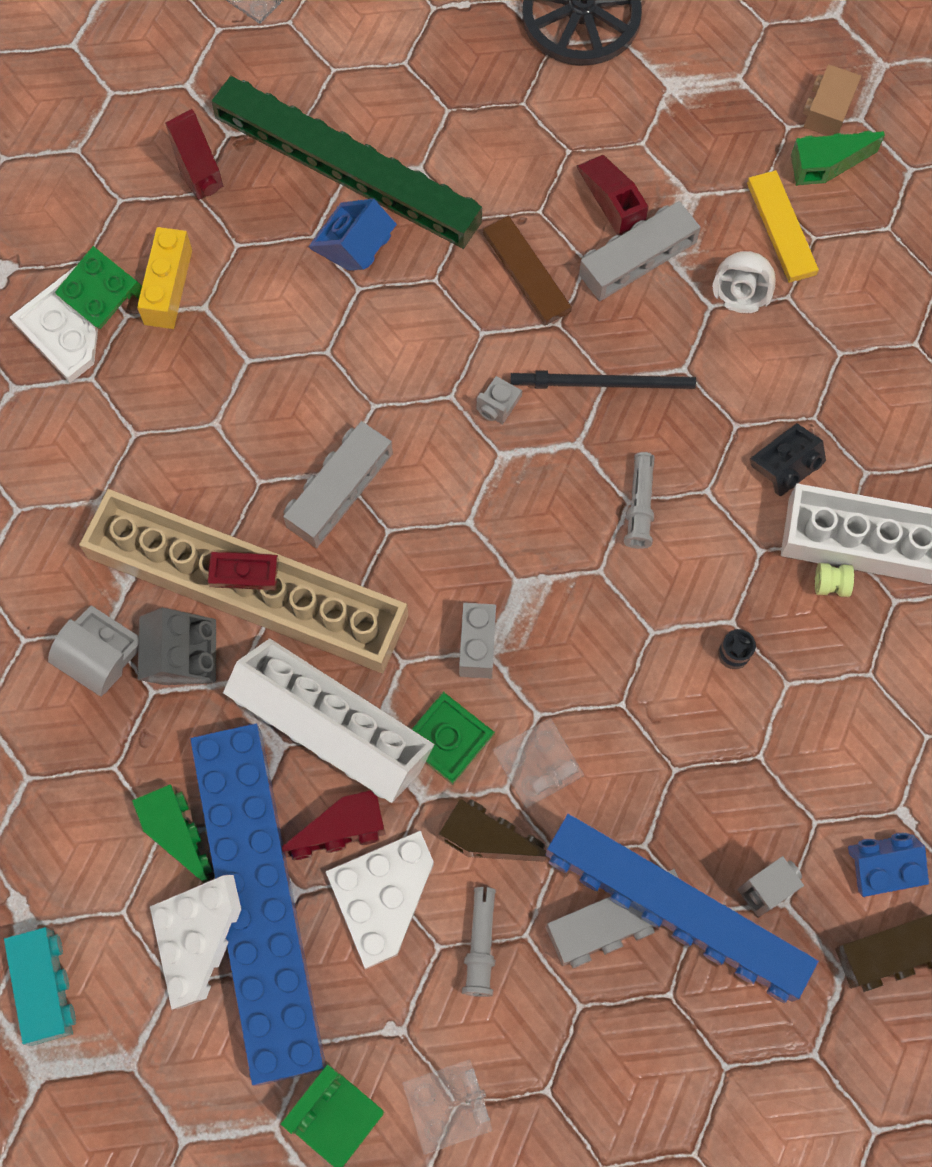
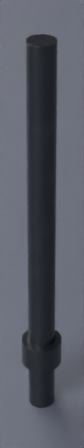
(542, 379)

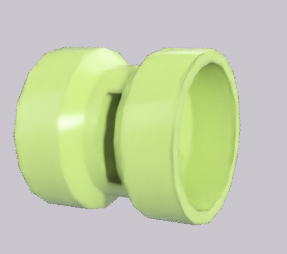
(833, 579)

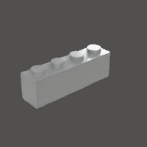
(639, 250)
(337, 484)
(596, 928)

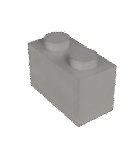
(477, 640)
(771, 886)

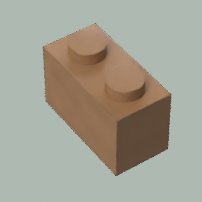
(832, 100)

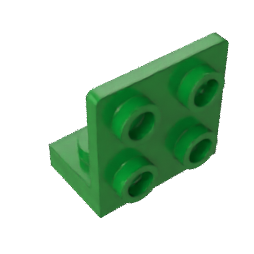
(97, 288)
(333, 1117)

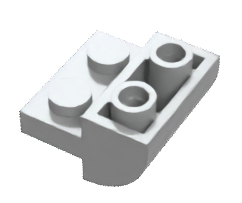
(93, 650)

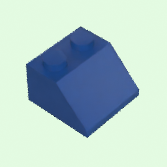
(354, 234)

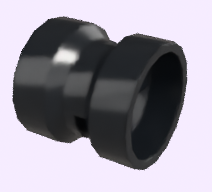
(741, 644)

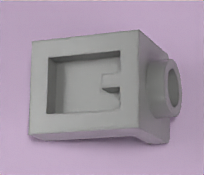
(498, 400)

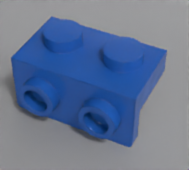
(889, 864)

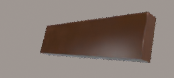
(527, 270)

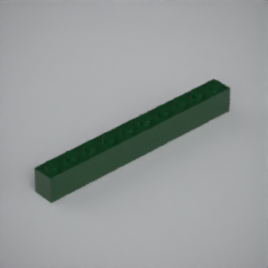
(347, 161)

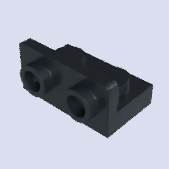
(790, 458)

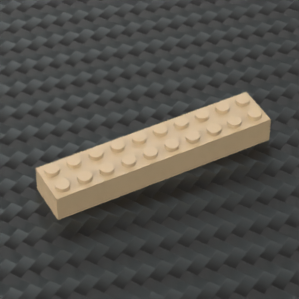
(304, 606)

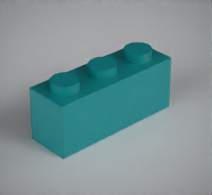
(39, 986)

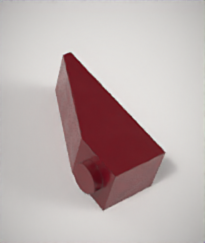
(194, 155)

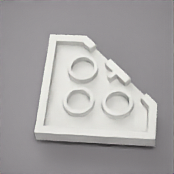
(58, 331)
(381, 895)
(193, 936)

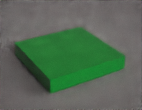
(456, 737)

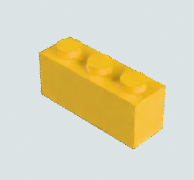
(165, 278)

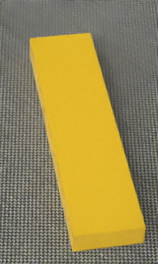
(782, 226)

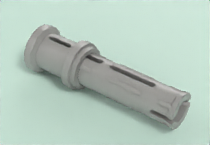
(640, 513)
(479, 960)

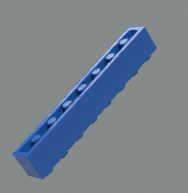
(681, 908)

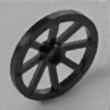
(582, 13)

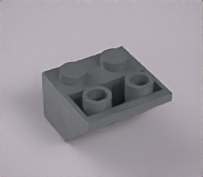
(176, 648)

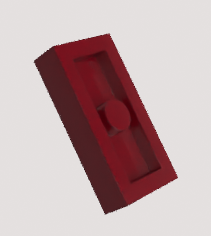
(243, 571)

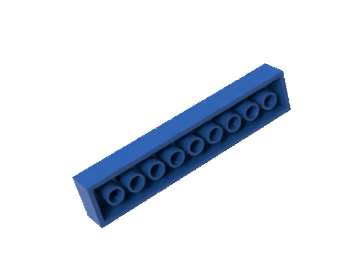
(266, 940)

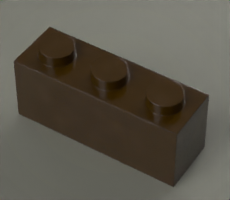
(887, 954)

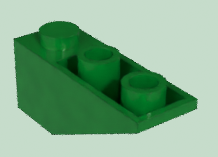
(825, 157)
(165, 822)

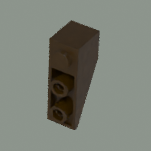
(483, 837)

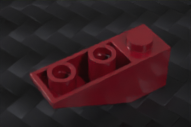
(614, 193)
(346, 821)

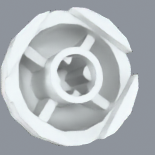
(745, 282)

